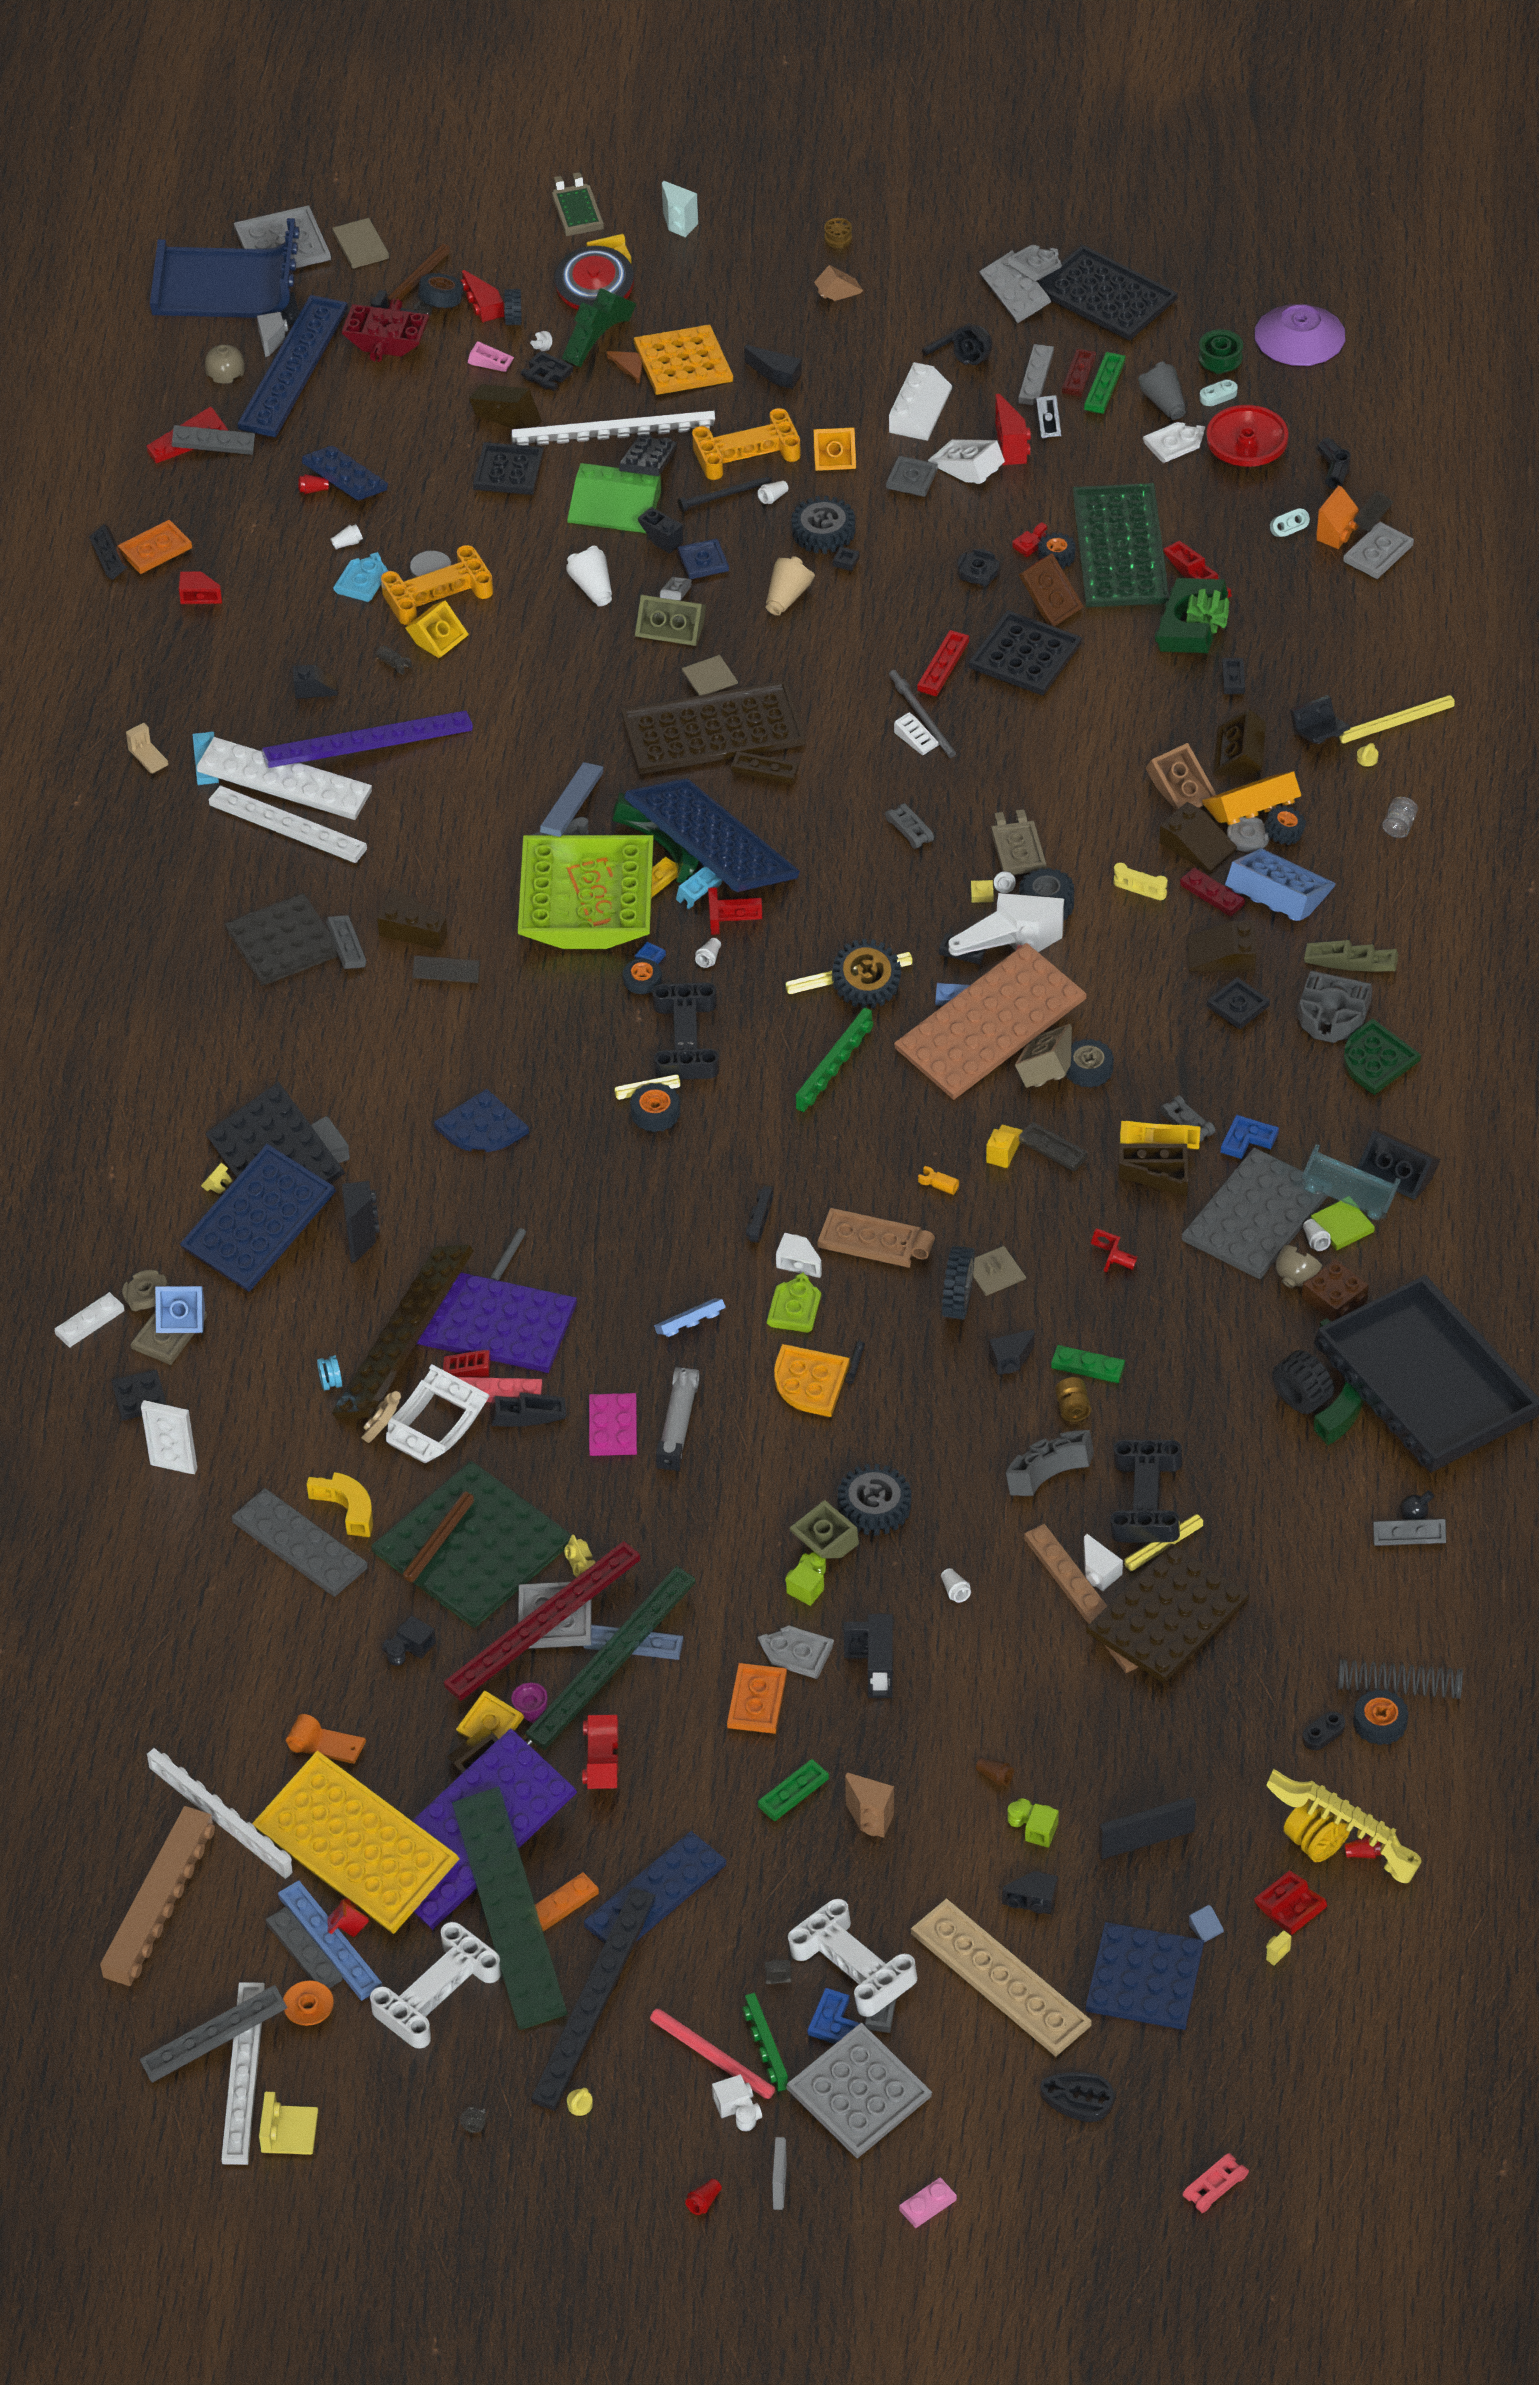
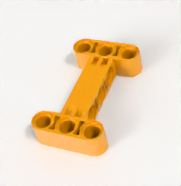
(744, 444)
(466, 574)

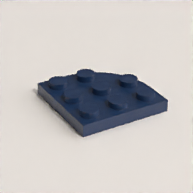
(481, 1124)

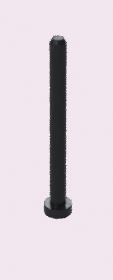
(685, 503)

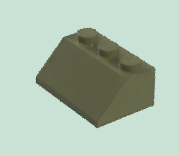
(670, 620)

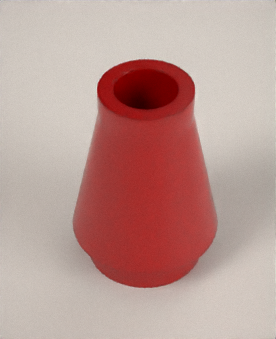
(312, 484)
(1361, 1849)
(701, 2198)

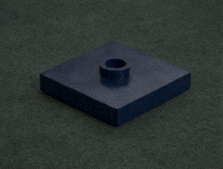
(703, 559)

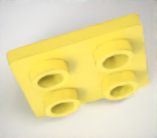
(287, 2127)

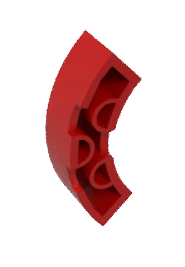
(601, 1763)

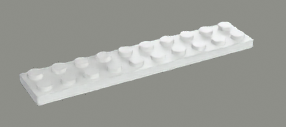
(604, 429)

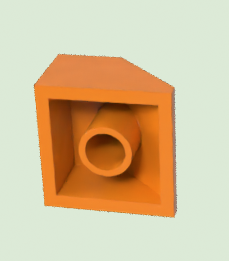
(1336, 519)

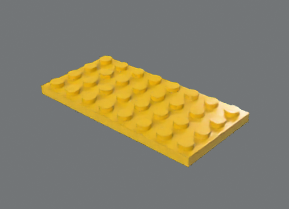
(355, 1842)

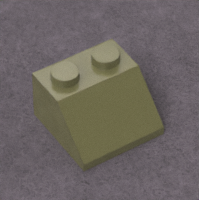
(826, 1531)

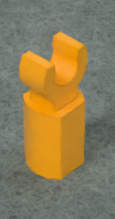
(938, 1180)

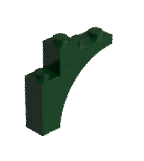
(594, 321)

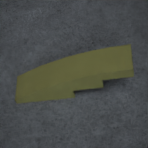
(1348, 957)

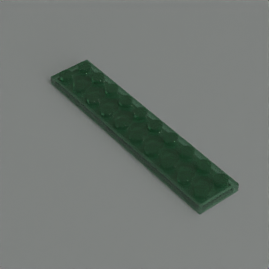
(509, 1908)

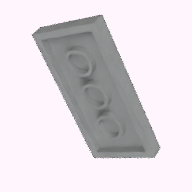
(1014, 289)

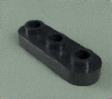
(760, 1213)

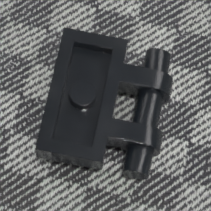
(550, 367)

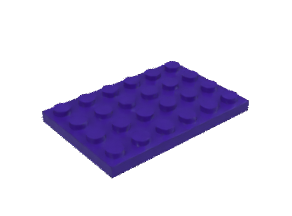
(510, 1320)

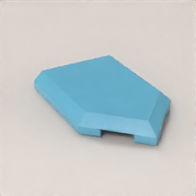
(361, 578)

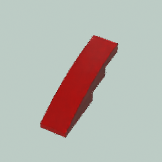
(1190, 563)

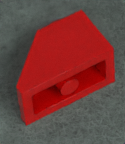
(198, 589)

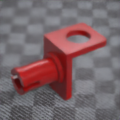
(1116, 1256)
(347, 1918)

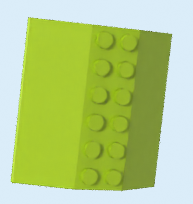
(553, 910)

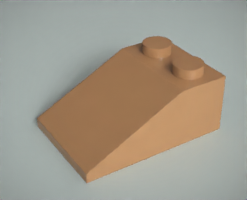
(1180, 777)

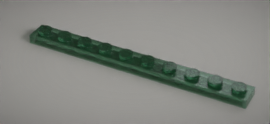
(610, 1658)

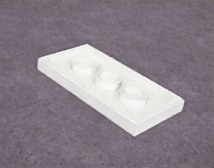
(169, 1437)

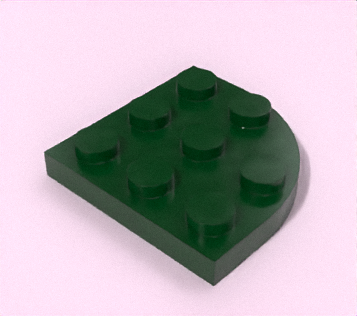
(1377, 1056)

